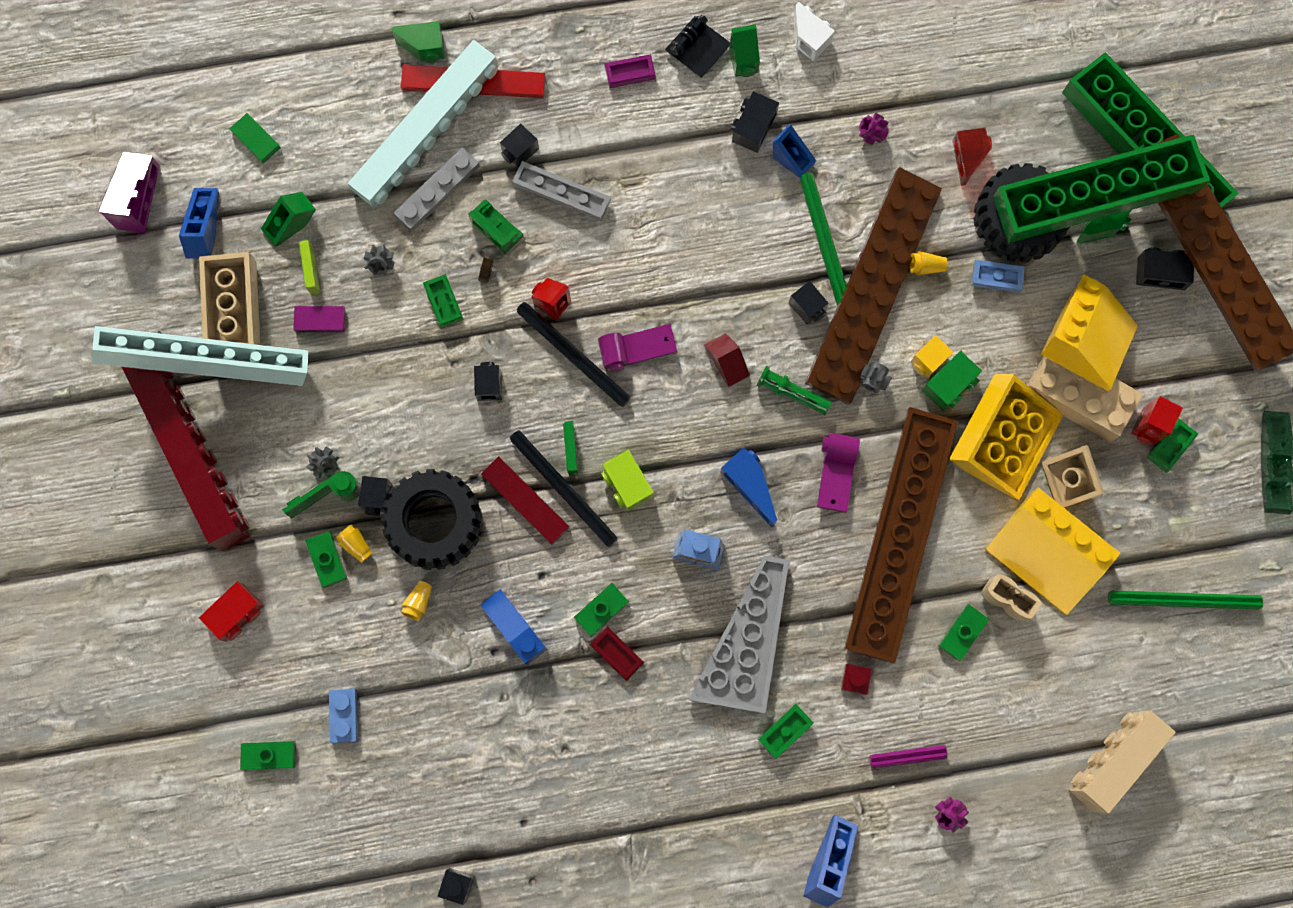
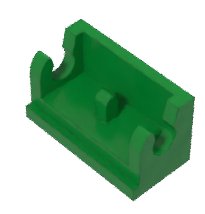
(495, 226)

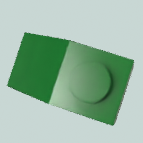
(421, 40)
(744, 51)
(288, 217)
(1104, 227)

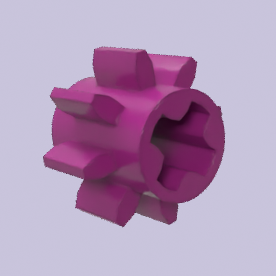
(873, 128)
(951, 814)

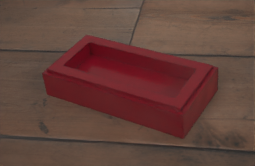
(616, 653)

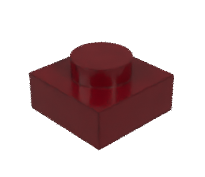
(856, 679)

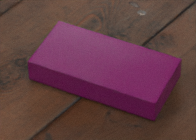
(630, 71)
(319, 319)

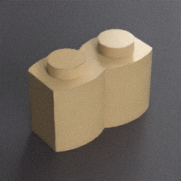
(1016, 602)

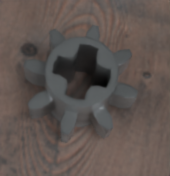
(379, 260)
(875, 377)
(322, 462)

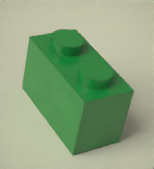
(952, 380)

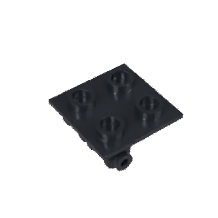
(698, 46)

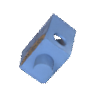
(699, 549)

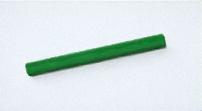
(823, 235)
(1191, 600)

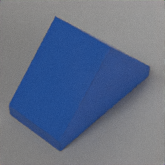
(792, 152)

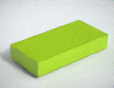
(309, 267)

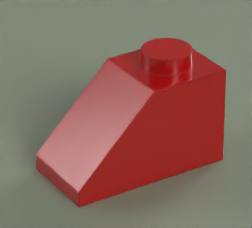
(551, 297)

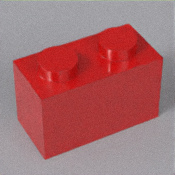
(1156, 420)
(232, 612)

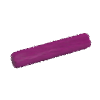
(908, 756)

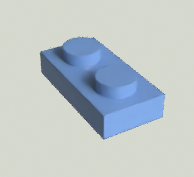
(998, 276)
(343, 715)

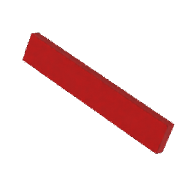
(502, 84)

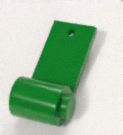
(341, 483)

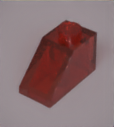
(970, 151)

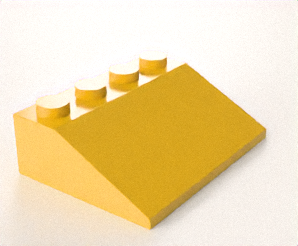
(1091, 333)
(1007, 435)
(1052, 551)

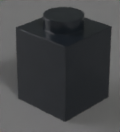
(519, 145)
(809, 303)
(487, 382)
(373, 494)
(456, 886)

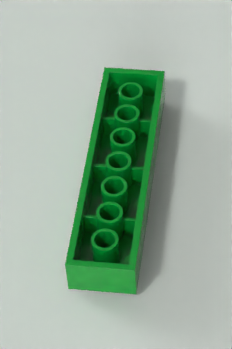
(1128, 116)
(1101, 188)

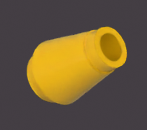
(927, 263)
(354, 543)
(417, 601)

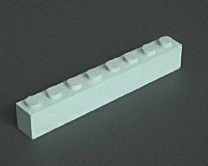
(424, 124)
(198, 356)

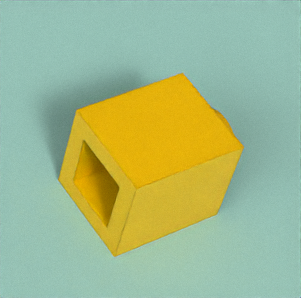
(931, 357)

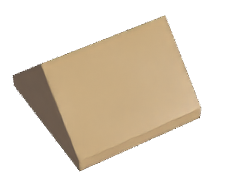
(1073, 477)

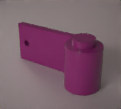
(636, 347)
(837, 471)

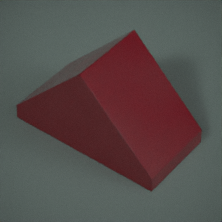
(728, 359)

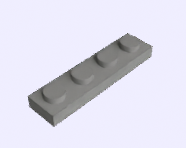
(436, 189)
(561, 191)

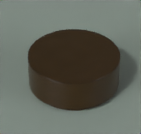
(486, 269)

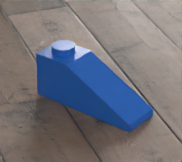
(199, 224)
(748, 479)
(513, 627)
(831, 863)

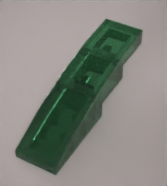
(1276, 462)

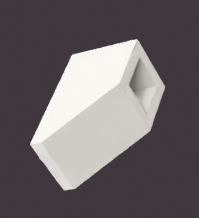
(811, 33)

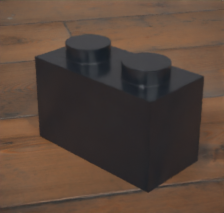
(754, 122)
(1164, 269)

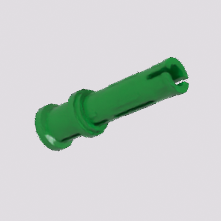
(781, 385)

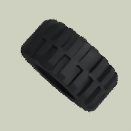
(991, 226)
(408, 496)

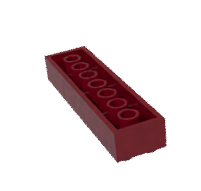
(188, 457)

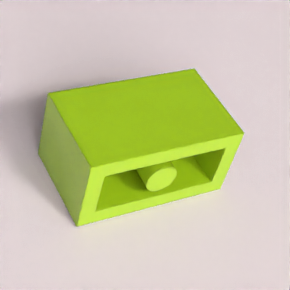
(627, 480)

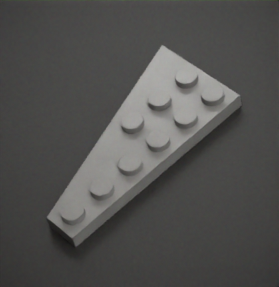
(744, 657)

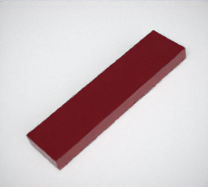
(525, 500)

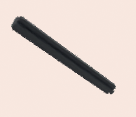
(573, 354)
(563, 488)

